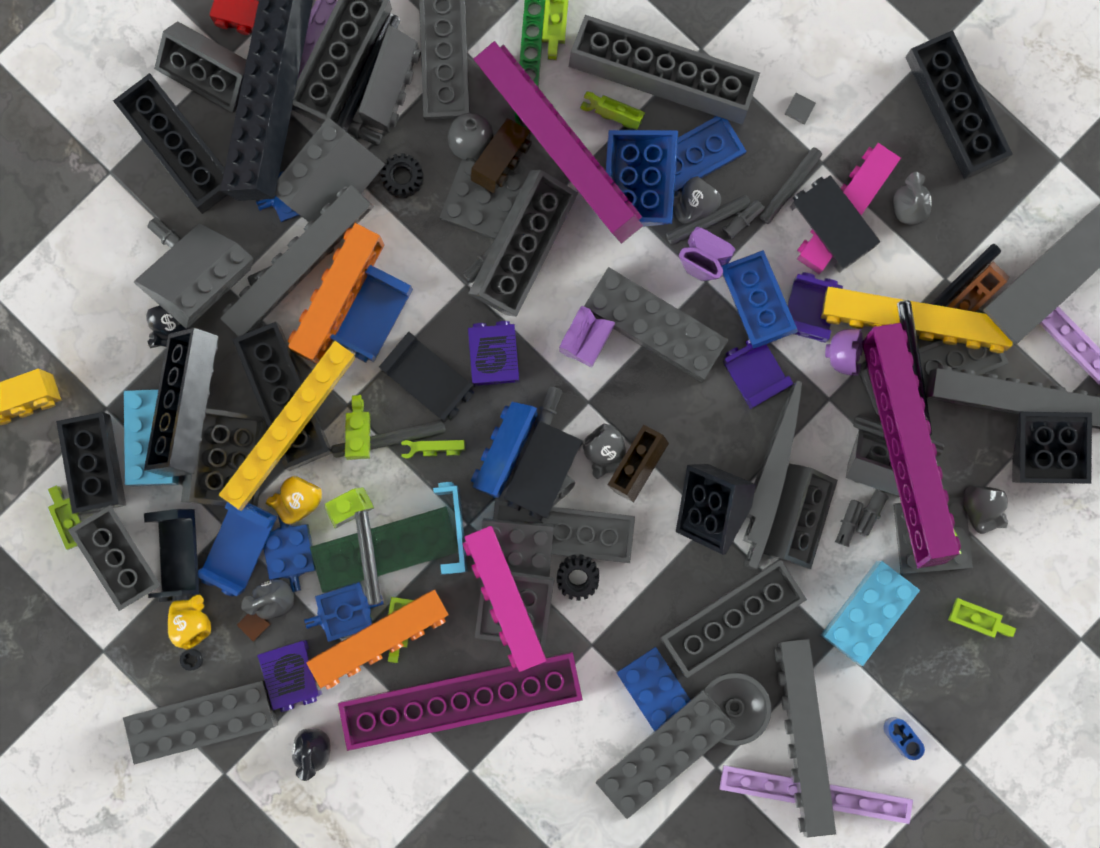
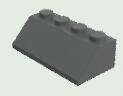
(201, 65)
(389, 80)
(800, 515)
(114, 557)

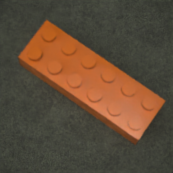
(336, 293)
(377, 638)

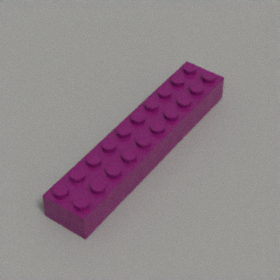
(560, 141)
(910, 446)
(458, 701)

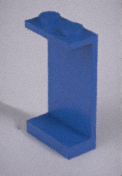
(372, 314)
(237, 548)

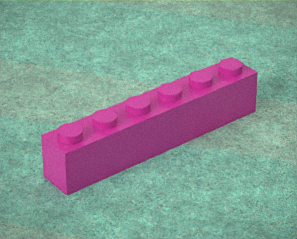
(860, 191)
(505, 598)

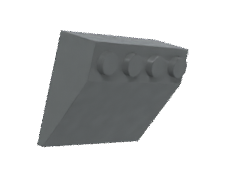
(324, 168)
(195, 274)
(223, 449)

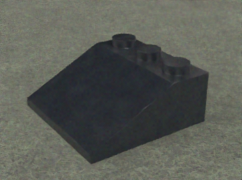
(1053, 448)
(713, 506)

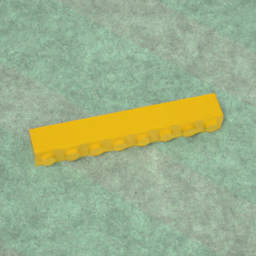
(930, 320)
(287, 426)

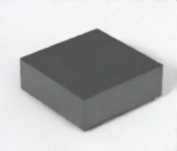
(800, 108)

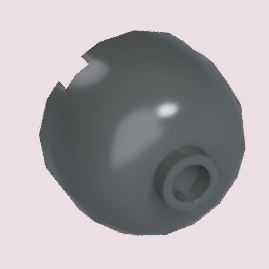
(469, 135)

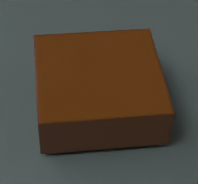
(253, 626)

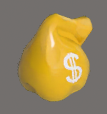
(296, 499)
(187, 623)

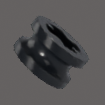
(193, 652)

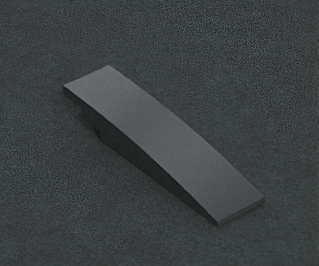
(1049, 280)
(771, 478)

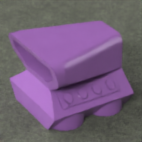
(705, 255)
(586, 337)

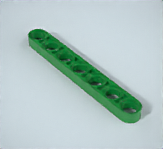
(532, 42)

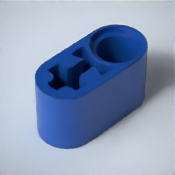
(910, 735)

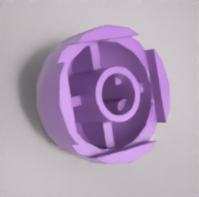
(845, 351)

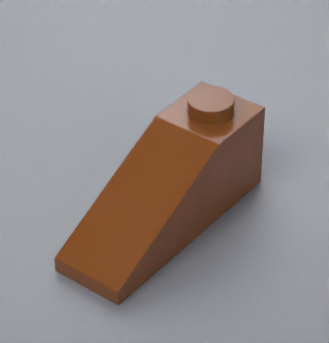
(980, 289)

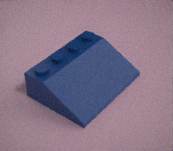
(645, 171)
(505, 449)

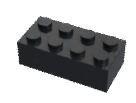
(91, 463)

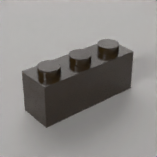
(501, 156)
(638, 463)

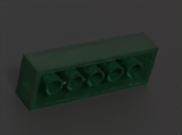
(394, 545)

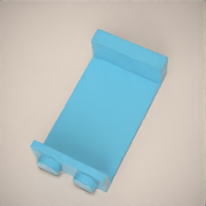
(449, 488)

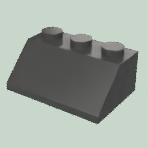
(871, 463)

